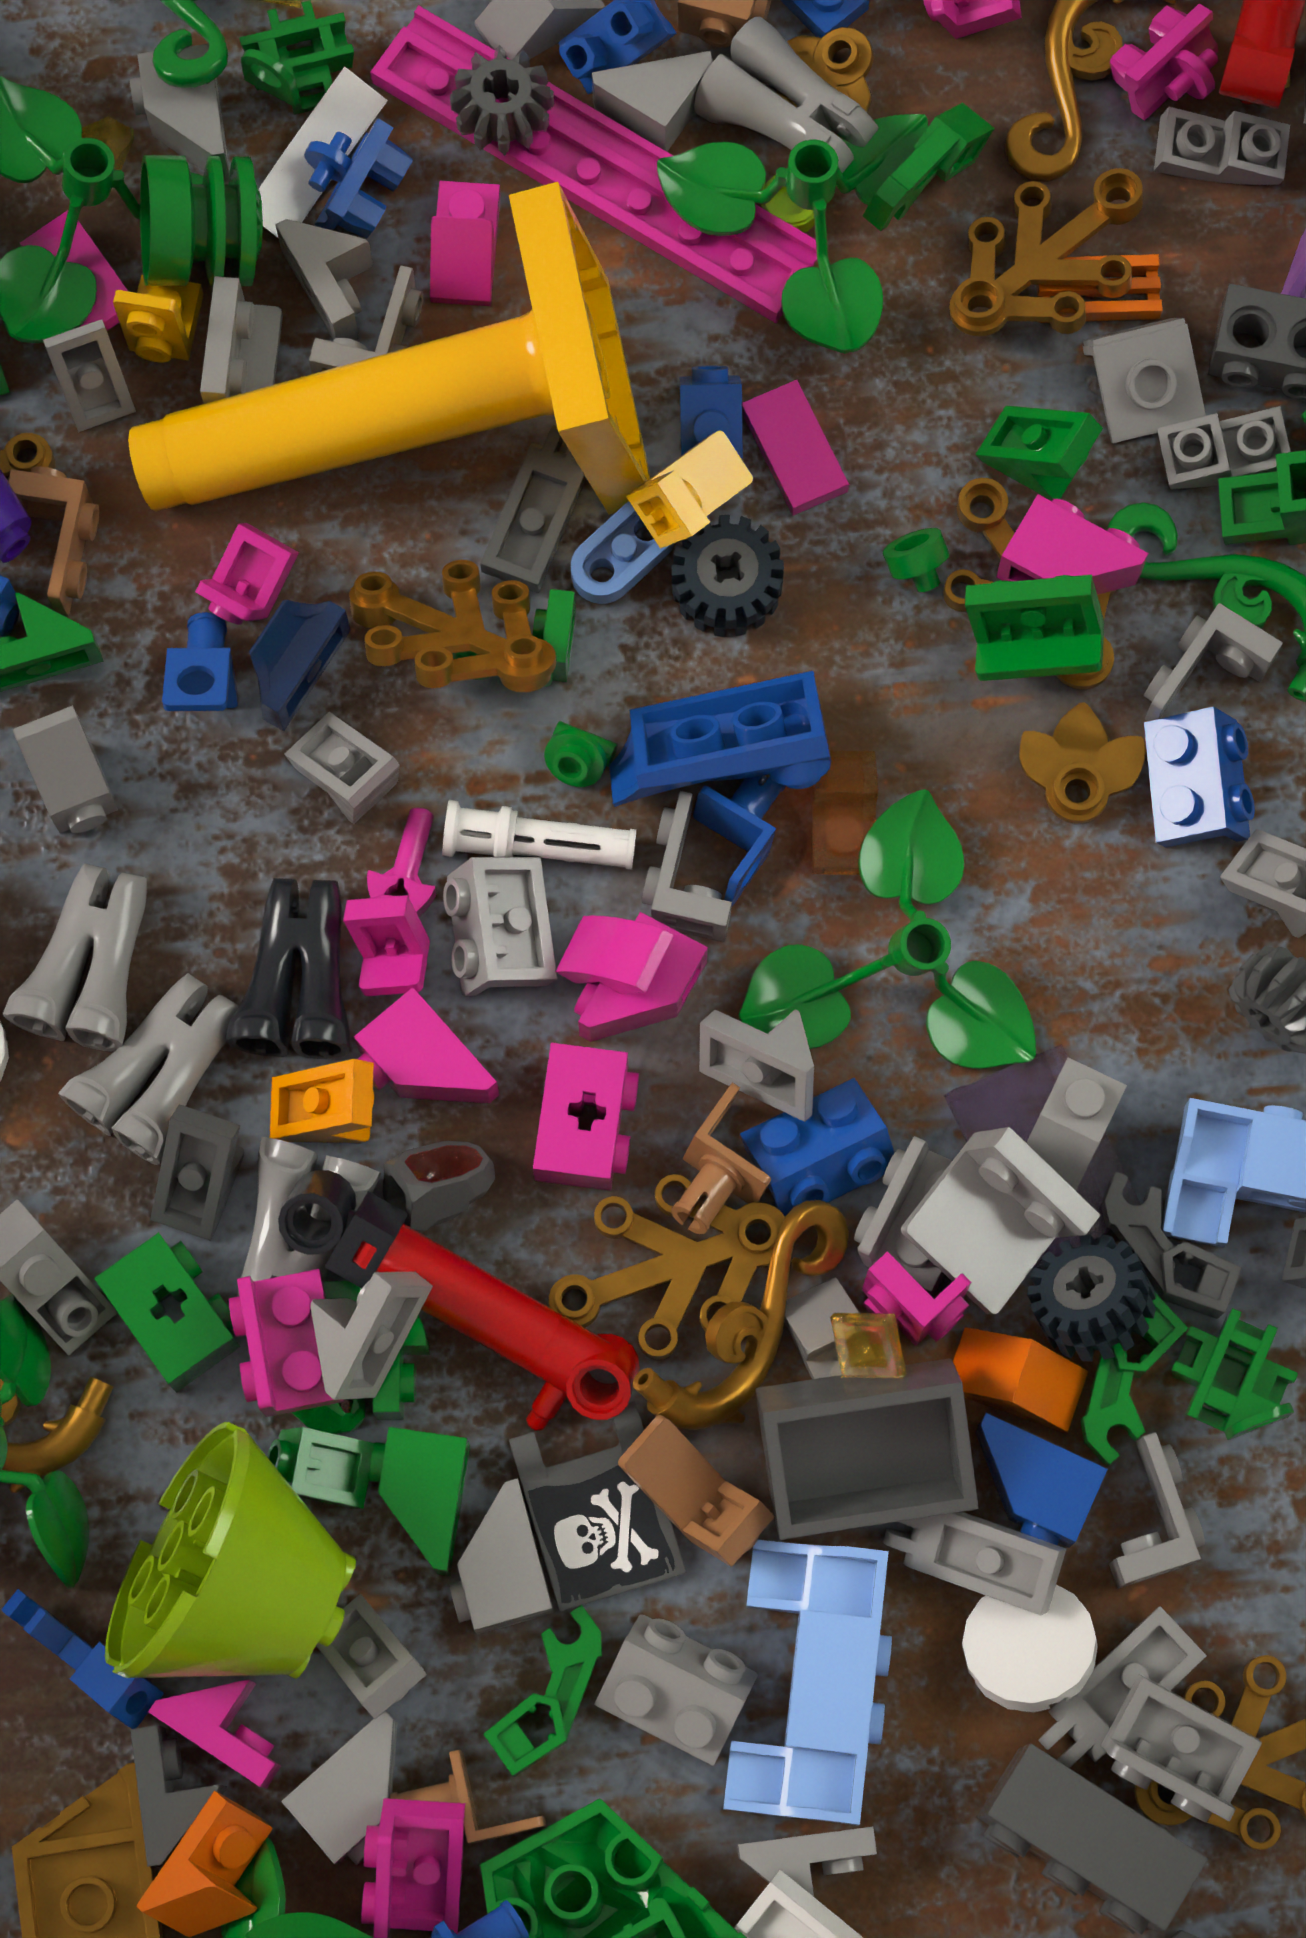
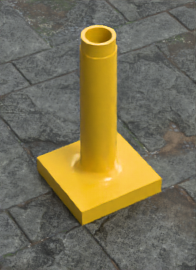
(550, 361)

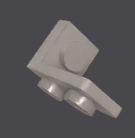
(402, 311)
(1235, 642)
(697, 908)
(1147, 1555)

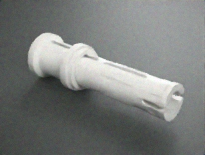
(614, 850)

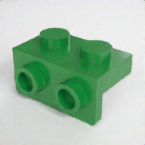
(1036, 627)

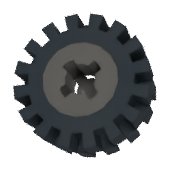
(721, 596)
(1116, 1303)

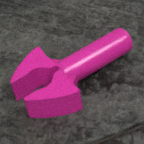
(408, 864)

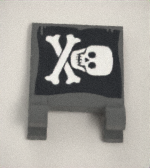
(595, 1521)

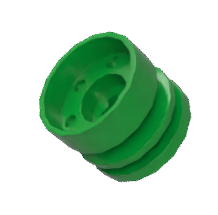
(198, 220)

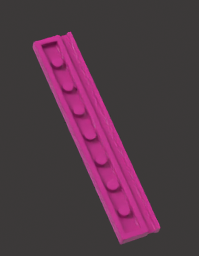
(600, 170)

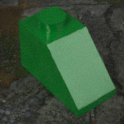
(423, 1487)

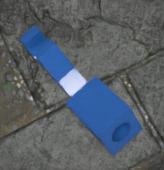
(121, 1697)

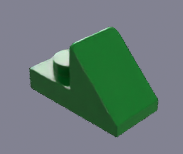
(1040, 447)
(50, 649)

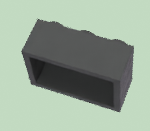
(866, 1449)
(1090, 1841)

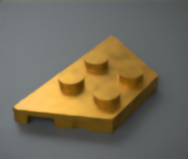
(87, 1868)

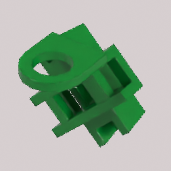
(286, 72)
(1220, 1370)

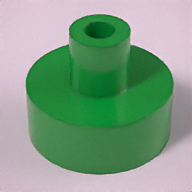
(917, 557)

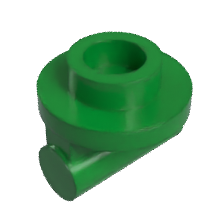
(578, 755)

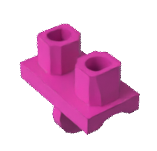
(1173, 66)

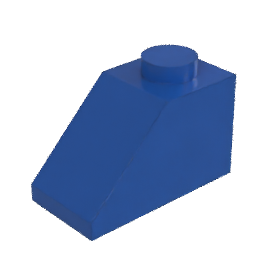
(1038, 1481)

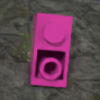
(1060, 541)
(611, 1013)

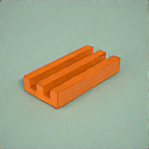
(1117, 310)

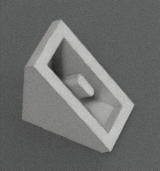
(532, 23)
(652, 96)

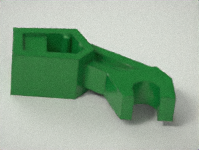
(943, 150)
(1109, 1397)
(571, 1673)

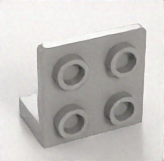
(995, 1215)

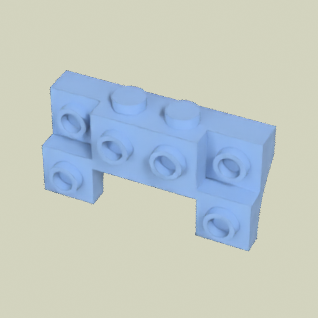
(1233, 1156)
(832, 1683)

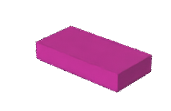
(794, 447)

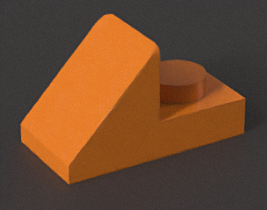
(200, 1876)

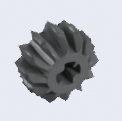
(497, 79)
(1273, 996)

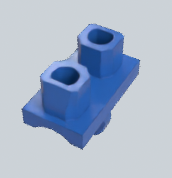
(614, 38)
(373, 158)

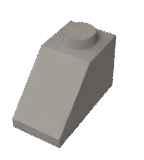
(182, 118)
(66, 771)
(1075, 1119)
(501, 1568)
(348, 1791)

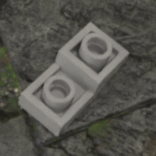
(1221, 151)
(1210, 449)

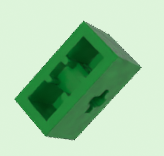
(136, 1291)

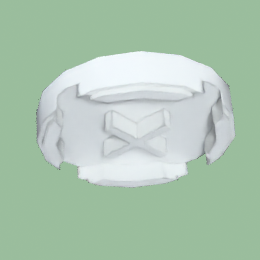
(1030, 1657)

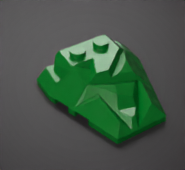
(597, 1881)

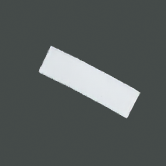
(345, 108)

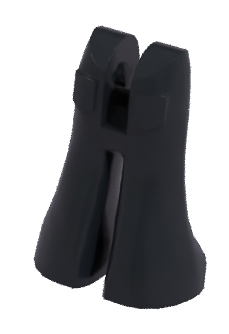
(321, 1020)

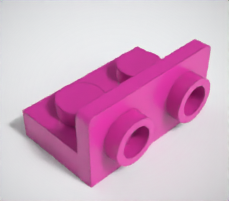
(281, 1342)

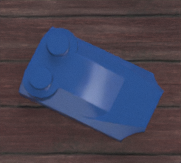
(725, 736)

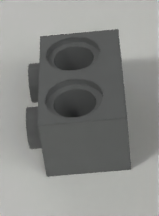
(1277, 324)

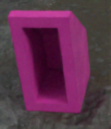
(422, 1055)

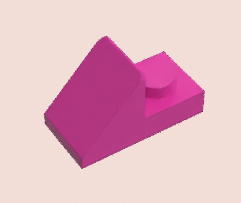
(464, 243)
(204, 1720)

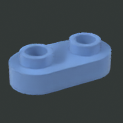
(619, 550)

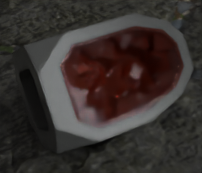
(437, 1181)

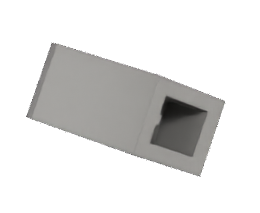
(49, 1281)

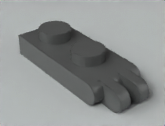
(535, 514)

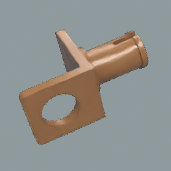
(719, 1172)
(459, 1791)

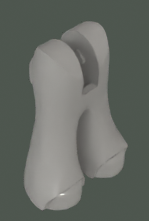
(735, 96)
(48, 995)
(111, 1086)
(279, 1169)

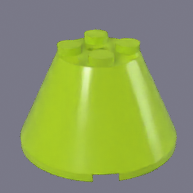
(233, 1576)

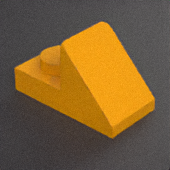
(324, 1103)

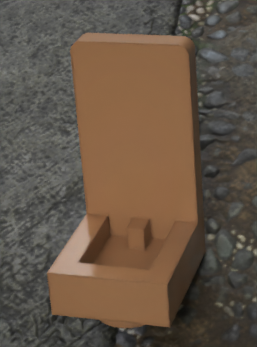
(53, 496)
(693, 1493)

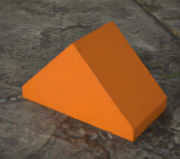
(1019, 1377)

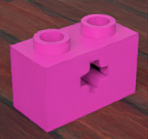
(576, 1079)

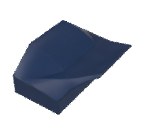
(295, 654)

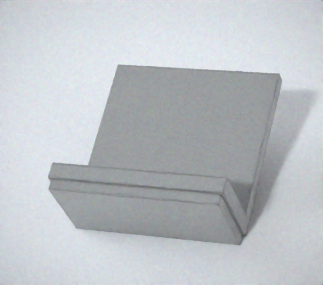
(1146, 378)

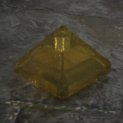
(868, 1345)

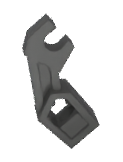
(1141, 1230)

